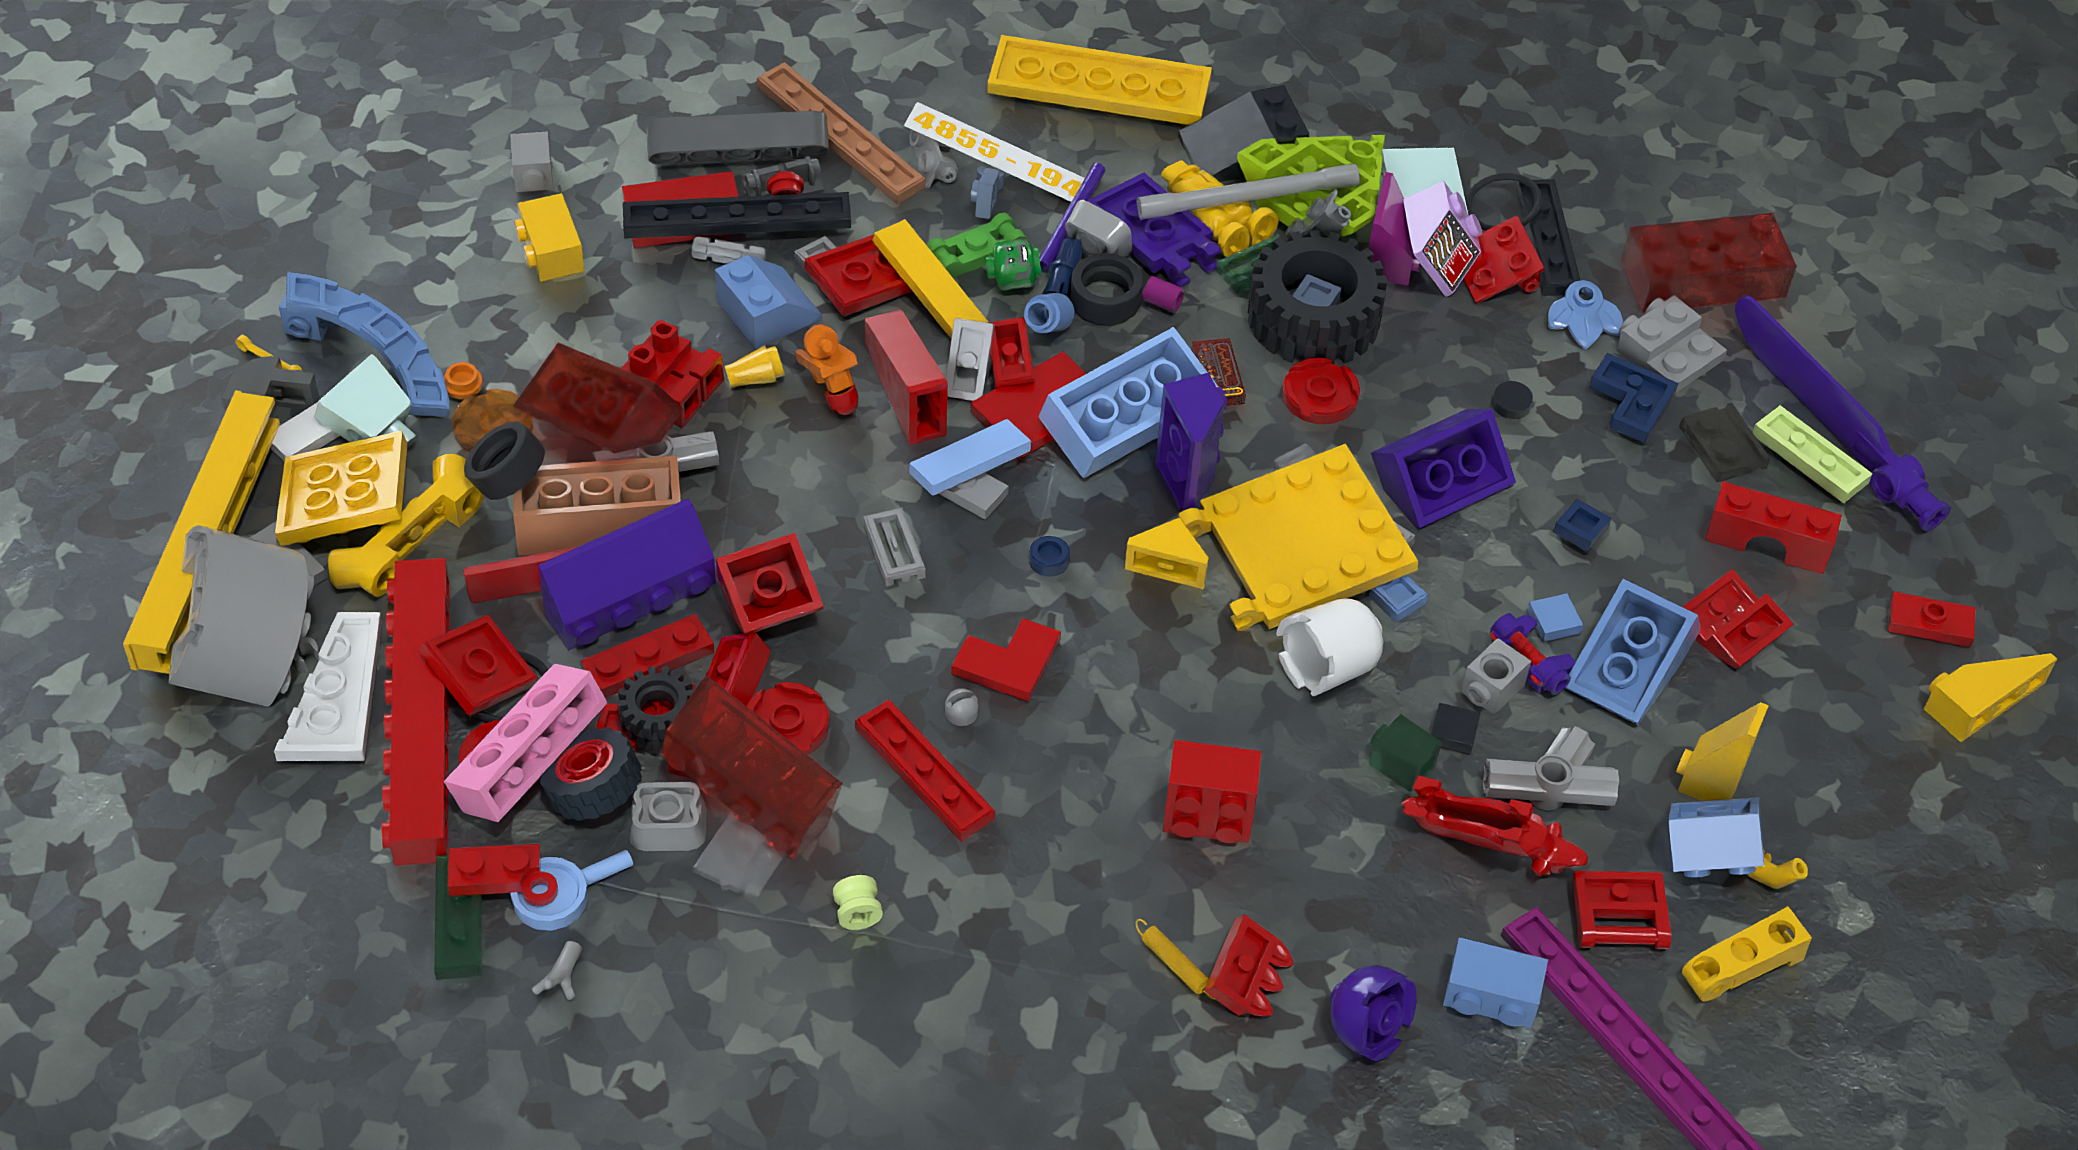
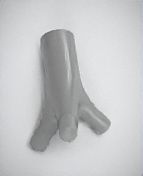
(561, 971)

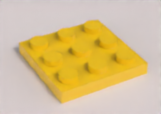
(341, 488)

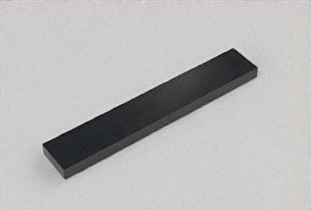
(736, 215)

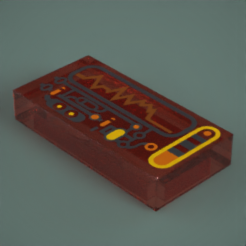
(1220, 362)

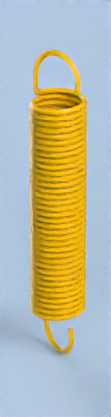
(1174, 959)

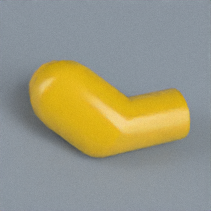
(1780, 875)

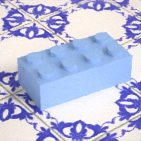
(1117, 403)

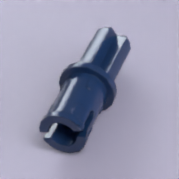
(1063, 266)

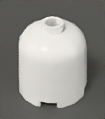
(1330, 644)

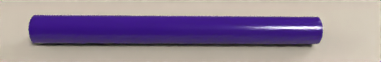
(1084, 193)

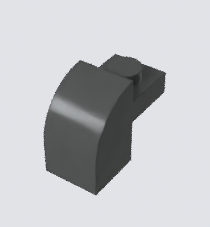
(267, 378)

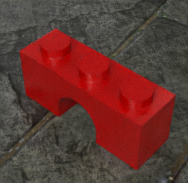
(1747, 513)

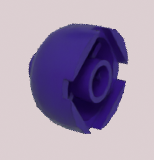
(1371, 1009)

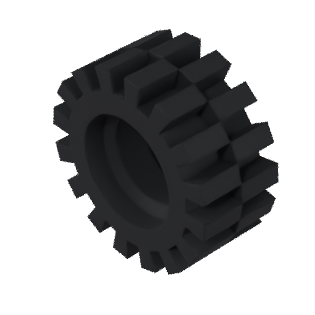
(645, 690)

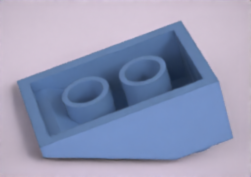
(1633, 652)

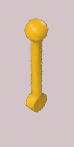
(245, 344)

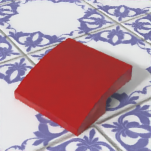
(1735, 620)

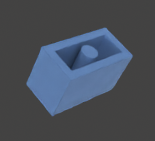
(1495, 983)

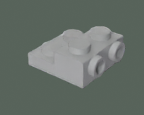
(1670, 342)

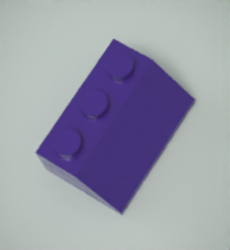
(1190, 437)
(1445, 466)

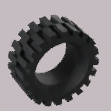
(1309, 329)

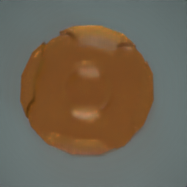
(483, 413)

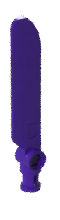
(1892, 476)

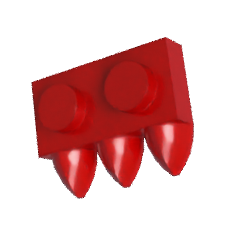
(1246, 968)

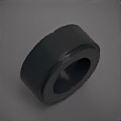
(1512, 400)

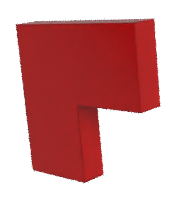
(1009, 669)

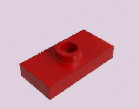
(1931, 619)

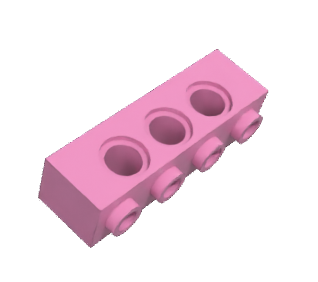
(525, 742)

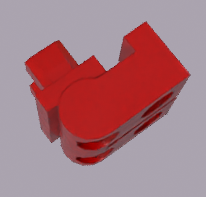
(677, 368)

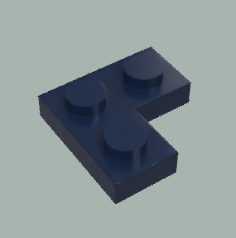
(1641, 392)

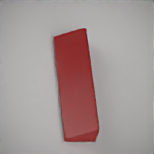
(506, 577)
(737, 669)

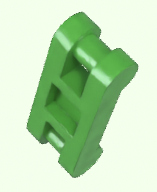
(974, 245)

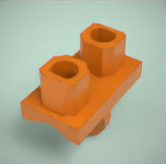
(827, 358)

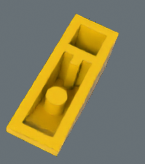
(1984, 691)
(1720, 757)

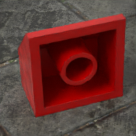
(768, 584)

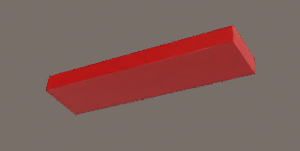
(925, 770)

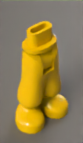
(1232, 224)

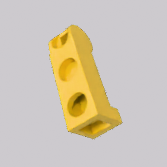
(1747, 955)

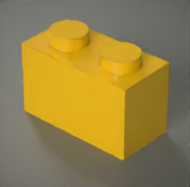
(549, 237)

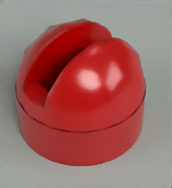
(844, 401)

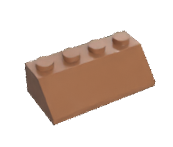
(587, 500)

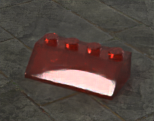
(598, 401)
(751, 769)

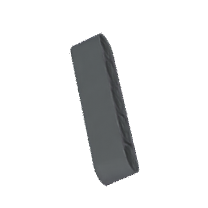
(737, 138)

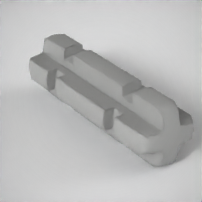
(724, 251)

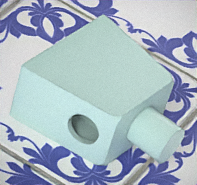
(366, 404)

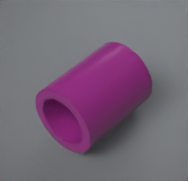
(1163, 294)

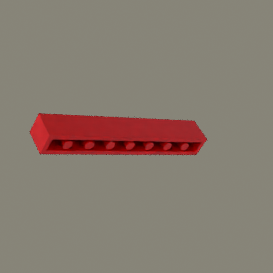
(419, 716)

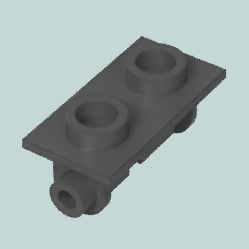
(807, 168)
(1322, 216)

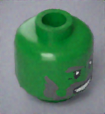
(1014, 264)

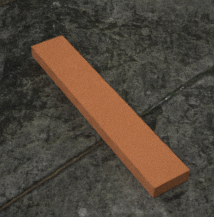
(845, 134)

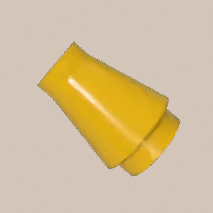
(756, 368)

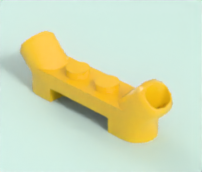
(449, 498)

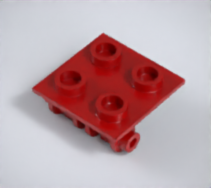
(1504, 261)

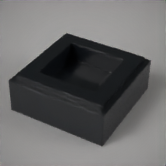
(1456, 727)

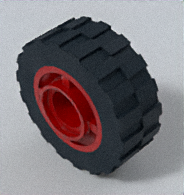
(592, 775)

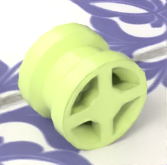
(857, 902)

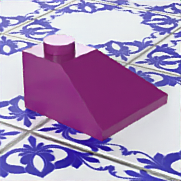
(1391, 236)

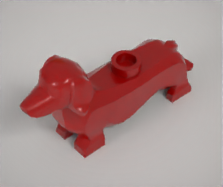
(1493, 825)

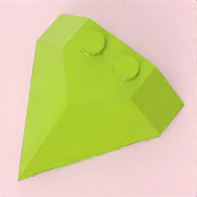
(1310, 154)

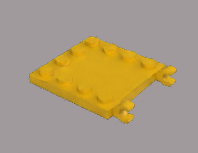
(1303, 537)

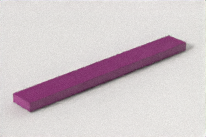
(1627, 1037)

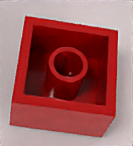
(1212, 791)

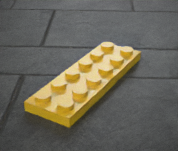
(1099, 80)

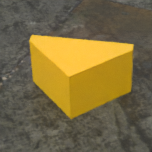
(1168, 554)

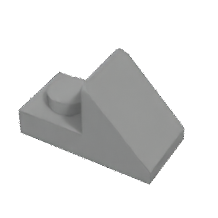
(969, 359)

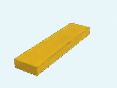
(925, 275)

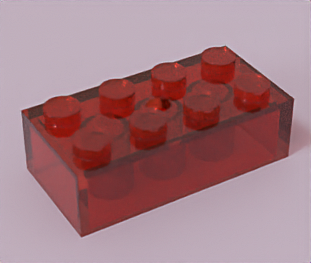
(1709, 260)

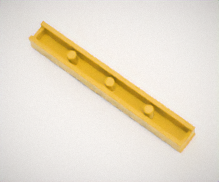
(214, 503)

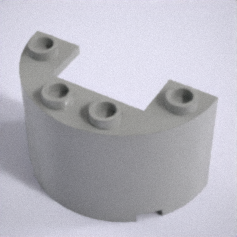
(241, 616)

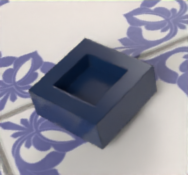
(1582, 525)

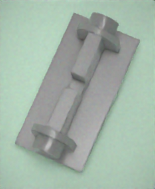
(933, 159)

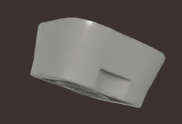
(1098, 230)
(667, 817)

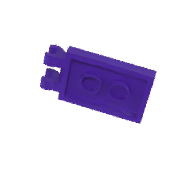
(1163, 240)

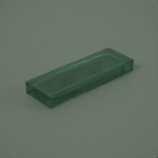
(456, 929)

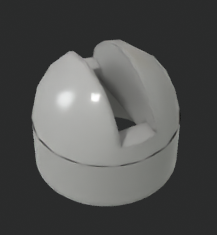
(961, 707)

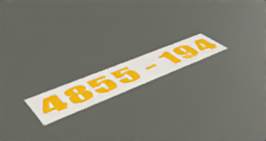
(994, 151)

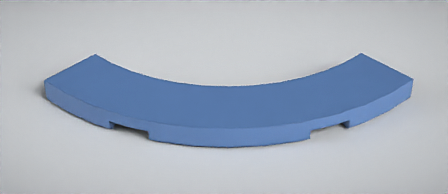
(381, 329)

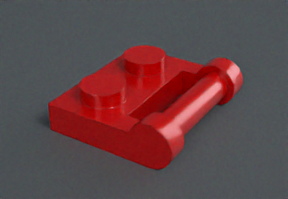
(1622, 897)

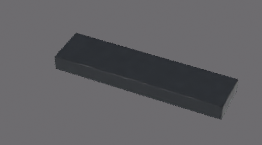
(1550, 238)

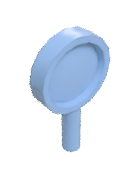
(572, 891)

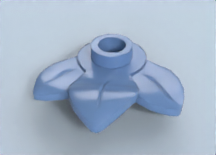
(1585, 317)

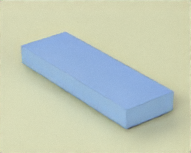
(969, 457)

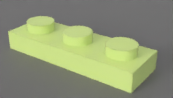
(1812, 454)

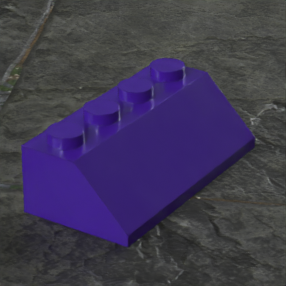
(626, 575)

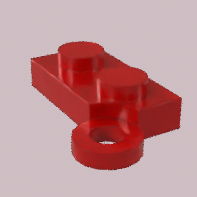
(500, 871)

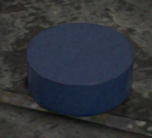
(1049, 556)

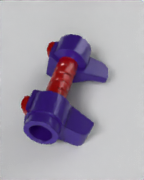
(1545, 673)

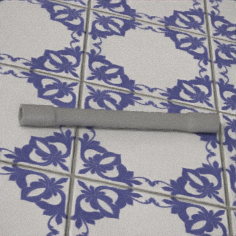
(1171, 203)

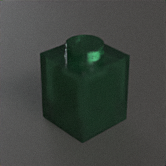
(1404, 751)

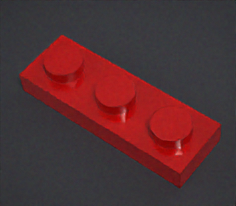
(664, 647)

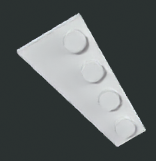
(337, 696)

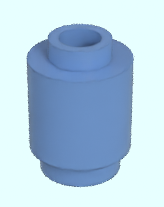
(1049, 313)

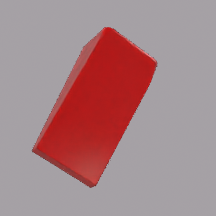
(1011, 353)

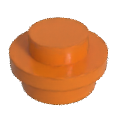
(463, 380)

